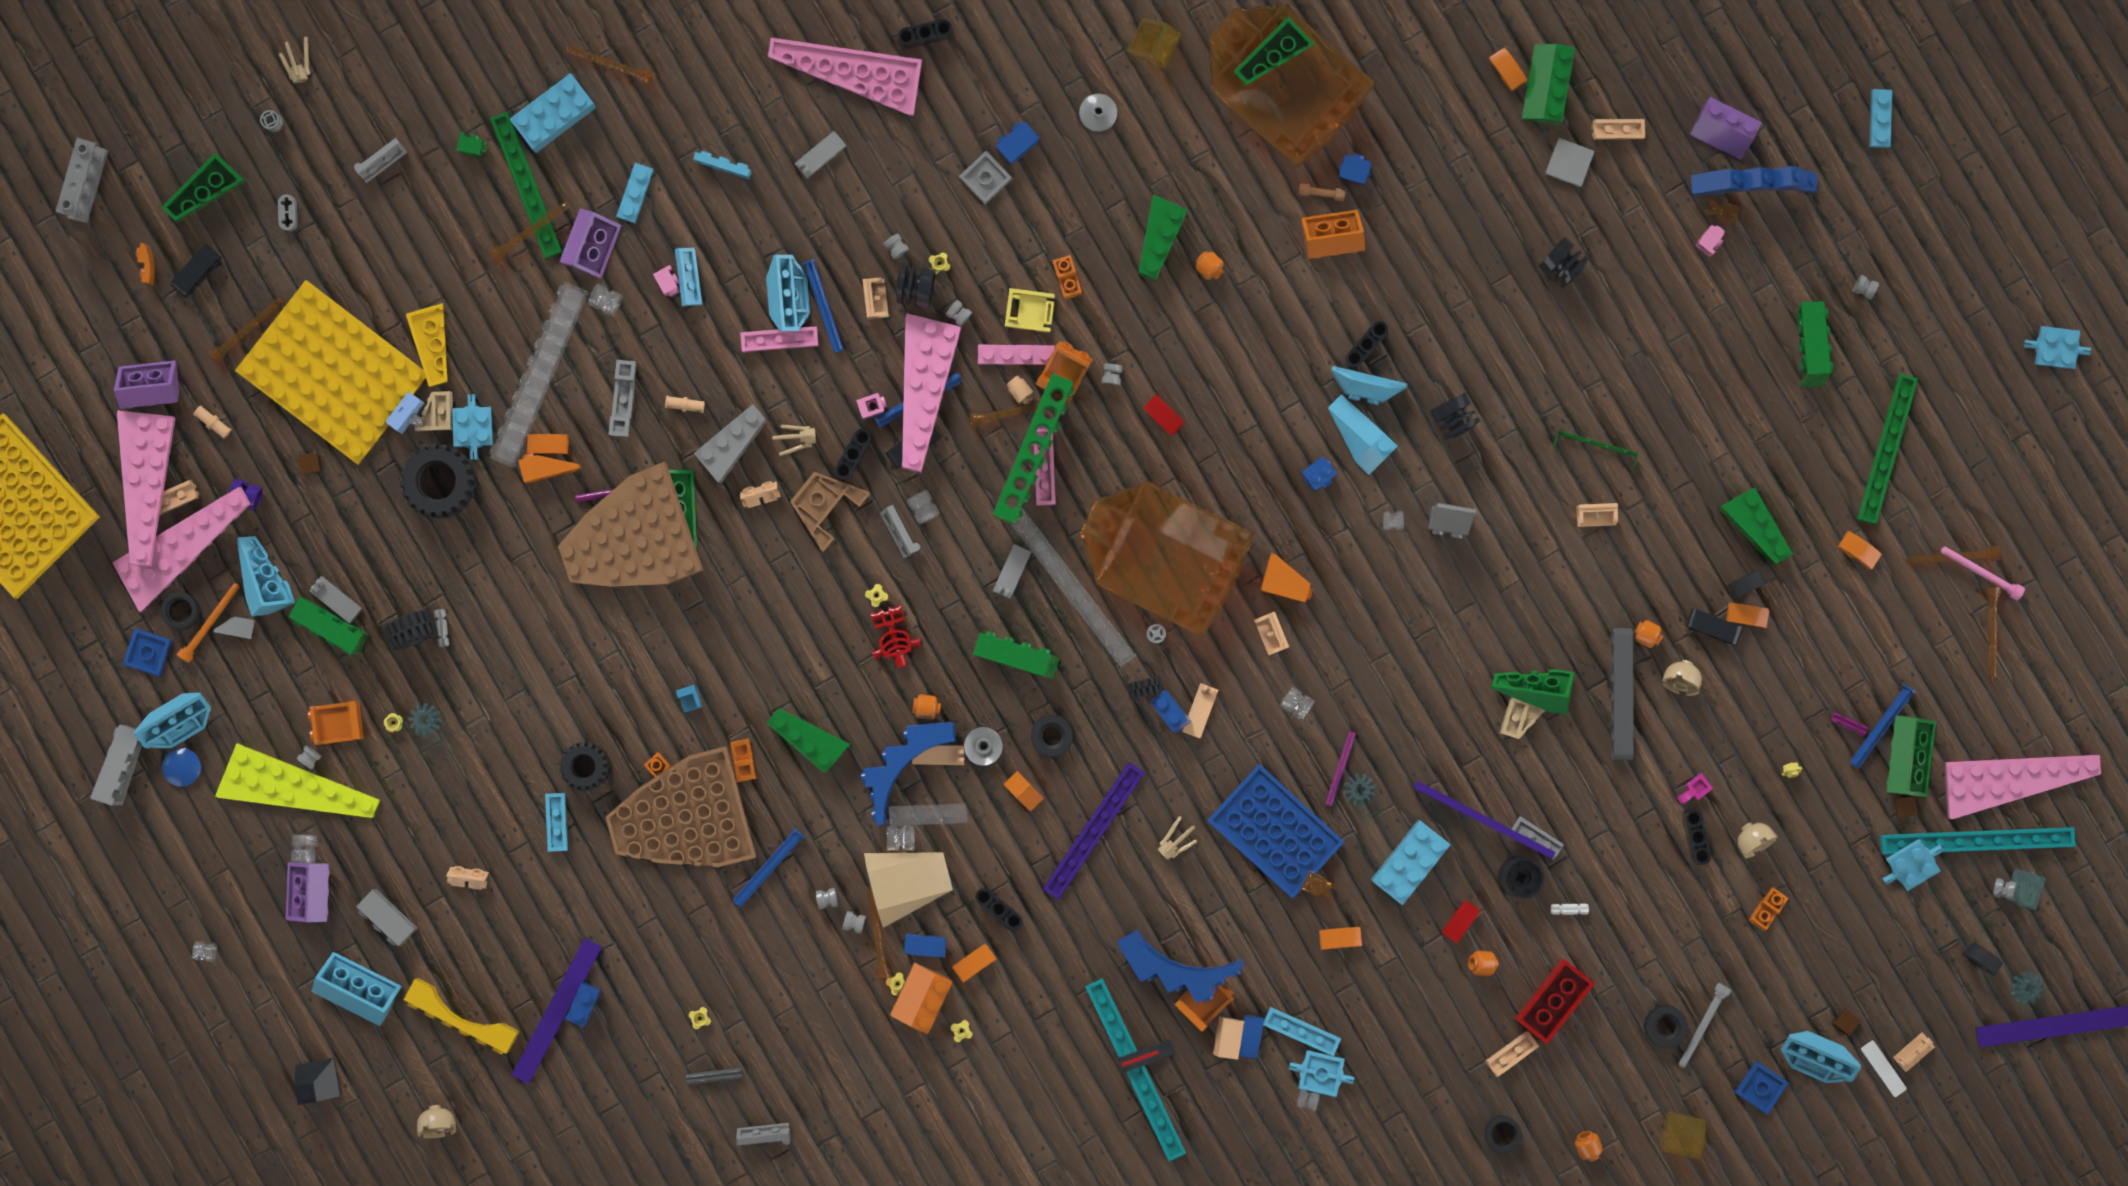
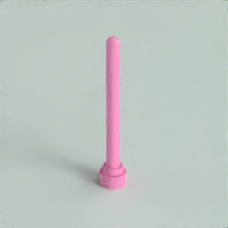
(2014, 591)

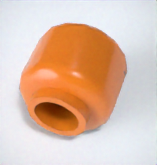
(1209, 265)
(1648, 634)
(926, 707)
(1483, 963)
(1588, 1146)

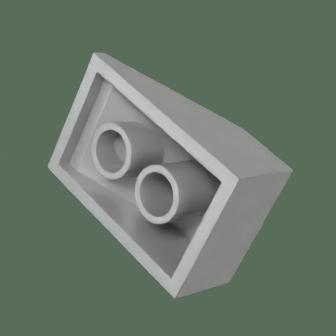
(1451, 520)

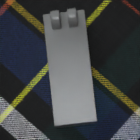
(820, 154)
(380, 160)
(899, 532)
(1012, 571)
(335, 599)
(1534, 833)
(763, 1134)

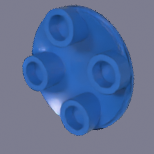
(181, 767)

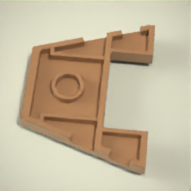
(818, 499)

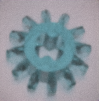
(423, 726)
(1364, 794)
(2021, 984)

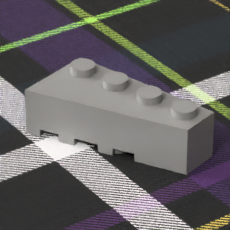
(730, 443)
(118, 767)

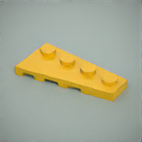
(429, 338)

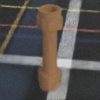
(1338, 194)

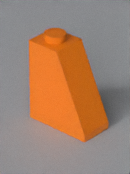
(1285, 581)

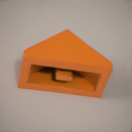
(1023, 791)

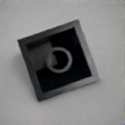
(316, 1081)

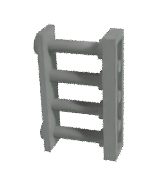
(81, 180)

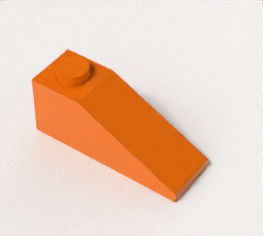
(539, 467)

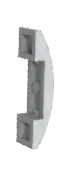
(623, 398)

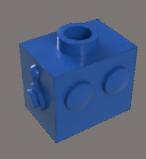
(1355, 169)
(1319, 474)

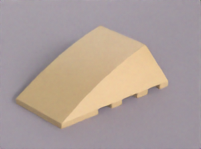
(906, 882)

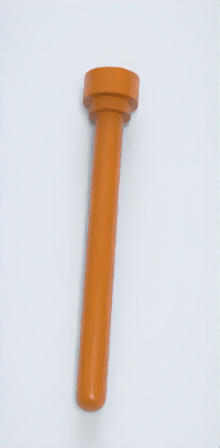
(187, 652)

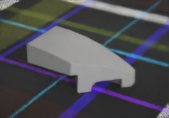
(236, 627)

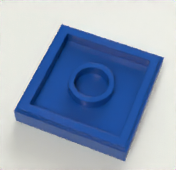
(147, 652)
(1761, 1087)

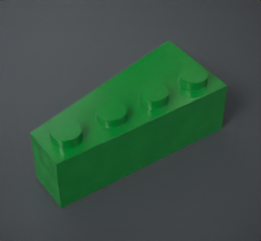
(1275, 50)
(202, 188)
(1162, 228)
(1814, 344)
(1757, 525)
(329, 626)
(1015, 655)
(814, 743)

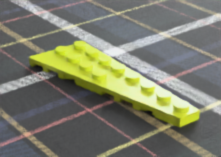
(270, 781)

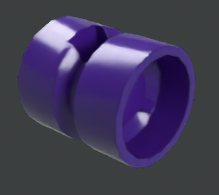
(253, 492)

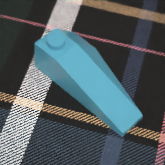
(1364, 439)
(262, 584)

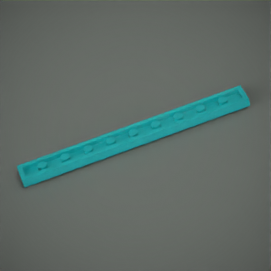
(1983, 839)
(1139, 1076)

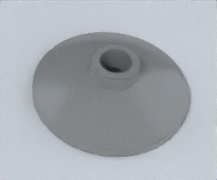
(1094, 121)
(973, 742)

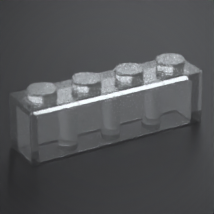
(928, 814)

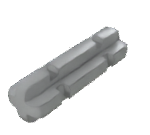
(441, 626)

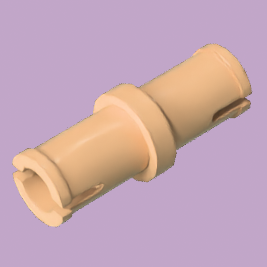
(684, 404)
(212, 422)

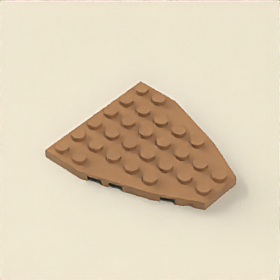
(633, 536)
(685, 815)

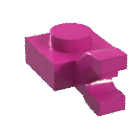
(1696, 788)

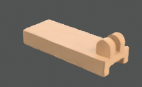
(1618, 129)
(178, 496)
(1200, 710)
(941, 756)
(1511, 1053)

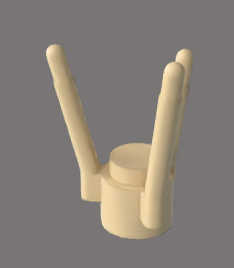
(297, 72)
(806, 435)
(1169, 848)

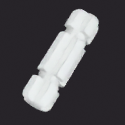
(1569, 909)

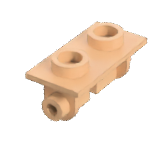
(766, 490)
(458, 876)
(1914, 1052)

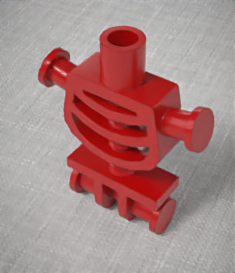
(898, 654)

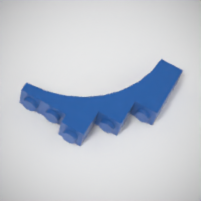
(1755, 179)
(898, 757)
(1199, 981)

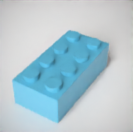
(553, 113)
(1410, 862)

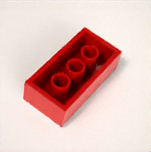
(1554, 1000)

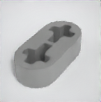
(282, 213)

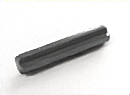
(713, 1076)

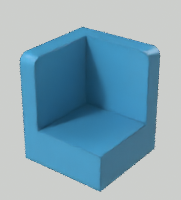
(689, 698)

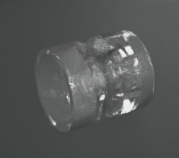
(606, 300)
(923, 507)
(1297, 703)
(900, 838)
(303, 855)

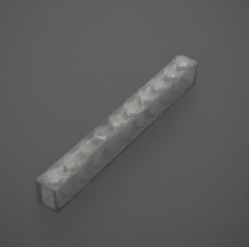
(539, 374)
(1073, 590)

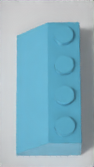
(356, 988)

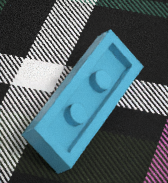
(1880, 118)
(722, 164)
(635, 193)
(688, 276)
(556, 822)

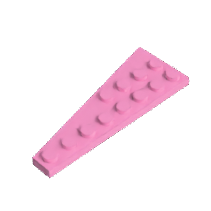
(872, 75)
(927, 364)
(144, 461)
(179, 548)
(1989, 783)

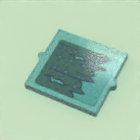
(2028, 888)

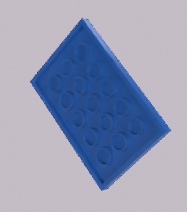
(1275, 830)

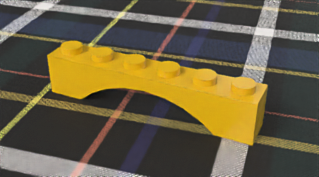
(426, 997)

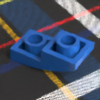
(925, 945)
(1251, 1036)

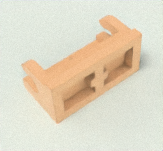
(875, 298)
(1597, 514)
(1271, 633)
(1228, 1038)

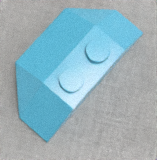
(787, 293)
(1366, 386)
(174, 721)
(1820, 1058)

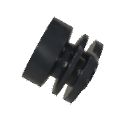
(1563, 262)
(915, 286)
(1455, 416)
(1529, 884)

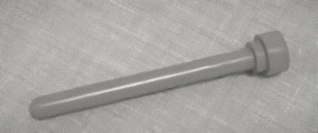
(1721, 993)

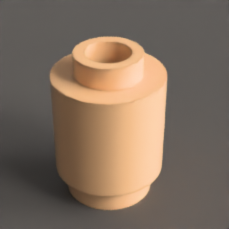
(1020, 390)

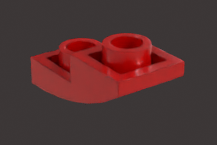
(1163, 415)
(1460, 921)

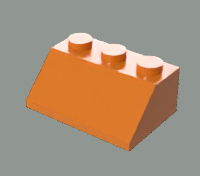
(1333, 234)
(921, 998)

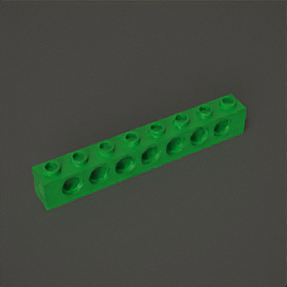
(1055, 384)

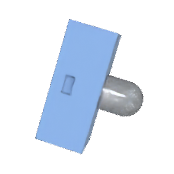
(406, 413)

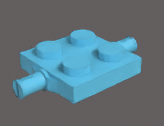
(2057, 347)
(472, 427)
(1913, 864)
(1321, 1073)

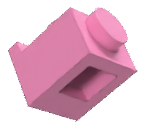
(1710, 240)
(667, 282)
(865, 402)

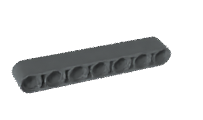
(1622, 693)

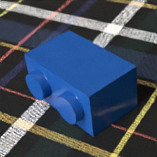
(1017, 142)
(1170, 711)
(583, 1004)

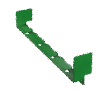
(1596, 443)

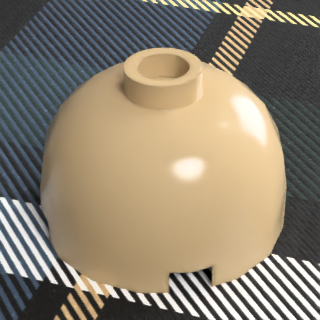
(1682, 677)
(1755, 839)
(436, 1122)

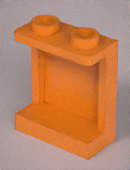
(1066, 363)
(336, 723)
(1203, 1013)

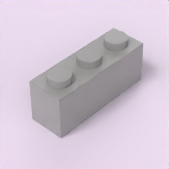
(386, 918)

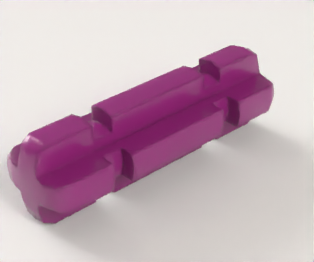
(1849, 724)

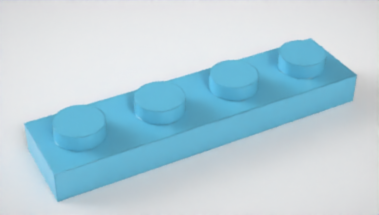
(1301, 1031)

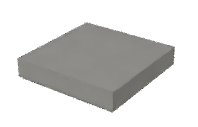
(1569, 162)
(985, 177)

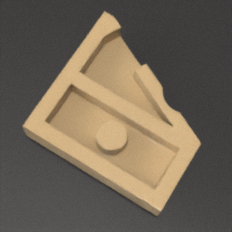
(437, 413)
(1519, 718)

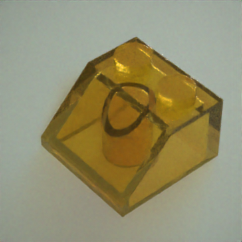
(1154, 42)
(1683, 1135)

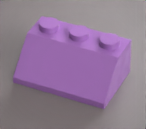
(1725, 128)
(590, 243)
(147, 384)
(307, 892)

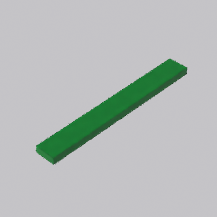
(525, 183)
(1887, 449)

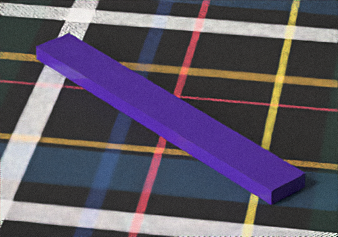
(1484, 820)
(1093, 830)
(556, 1010)
(2052, 1026)

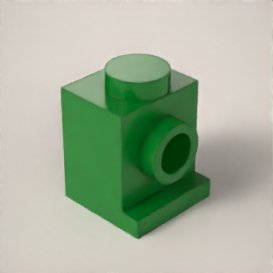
(471, 145)

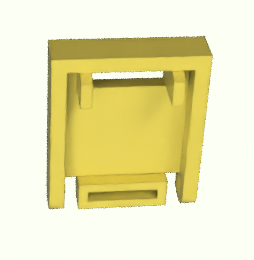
(1033, 310)

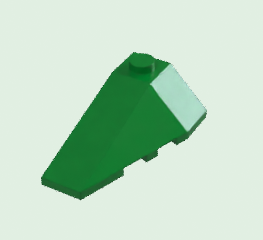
(1543, 690)

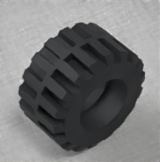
(410, 630)
(567, 766)

